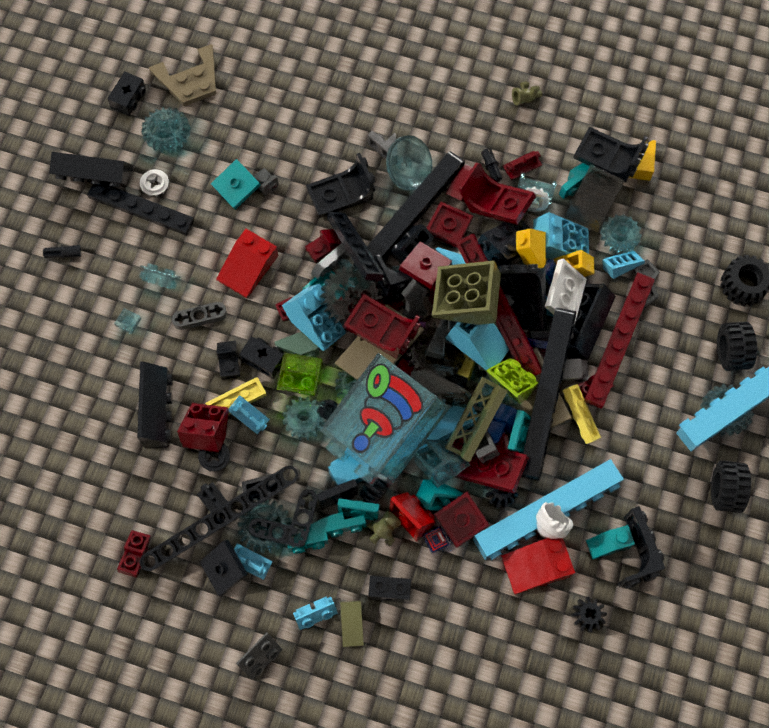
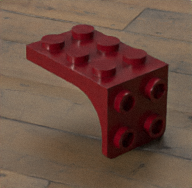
(494, 199)
(382, 326)

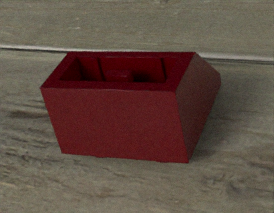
(204, 427)

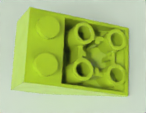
(514, 379)

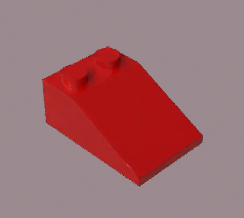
(247, 263)
(411, 515)
(538, 565)

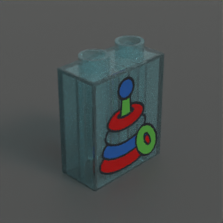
(383, 421)

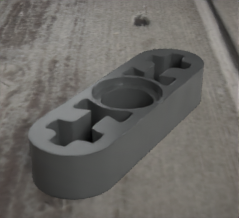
(330, 262)
(192, 311)

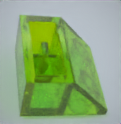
(300, 374)

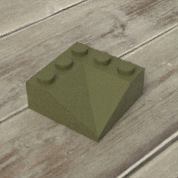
(467, 293)

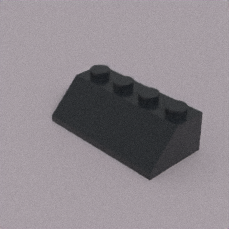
(90, 168)
(590, 319)
(154, 406)

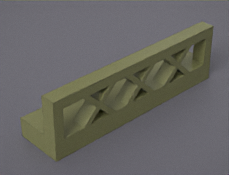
(482, 422)

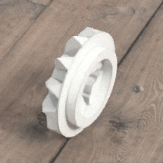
(152, 176)
(543, 201)

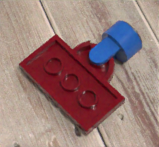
(504, 470)

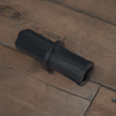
(491, 164)
(63, 251)

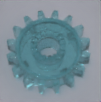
(624, 225)
(303, 428)

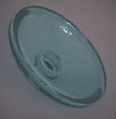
(415, 160)

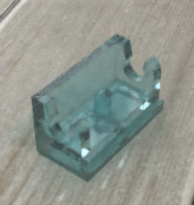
(526, 182)

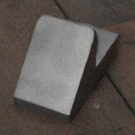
(379, 144)
(575, 370)

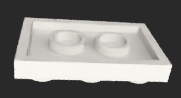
(565, 288)

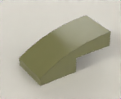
(351, 623)

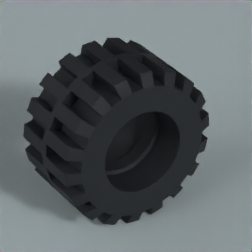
(739, 291)
(737, 346)
(731, 486)

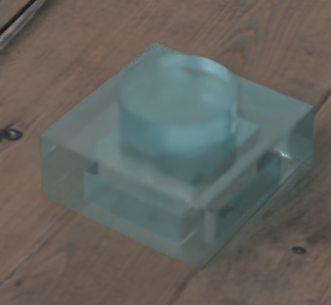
(127, 321)

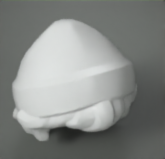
(553, 522)

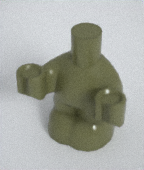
(525, 94)
(384, 528)

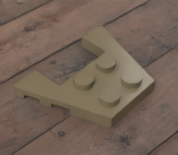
(192, 83)

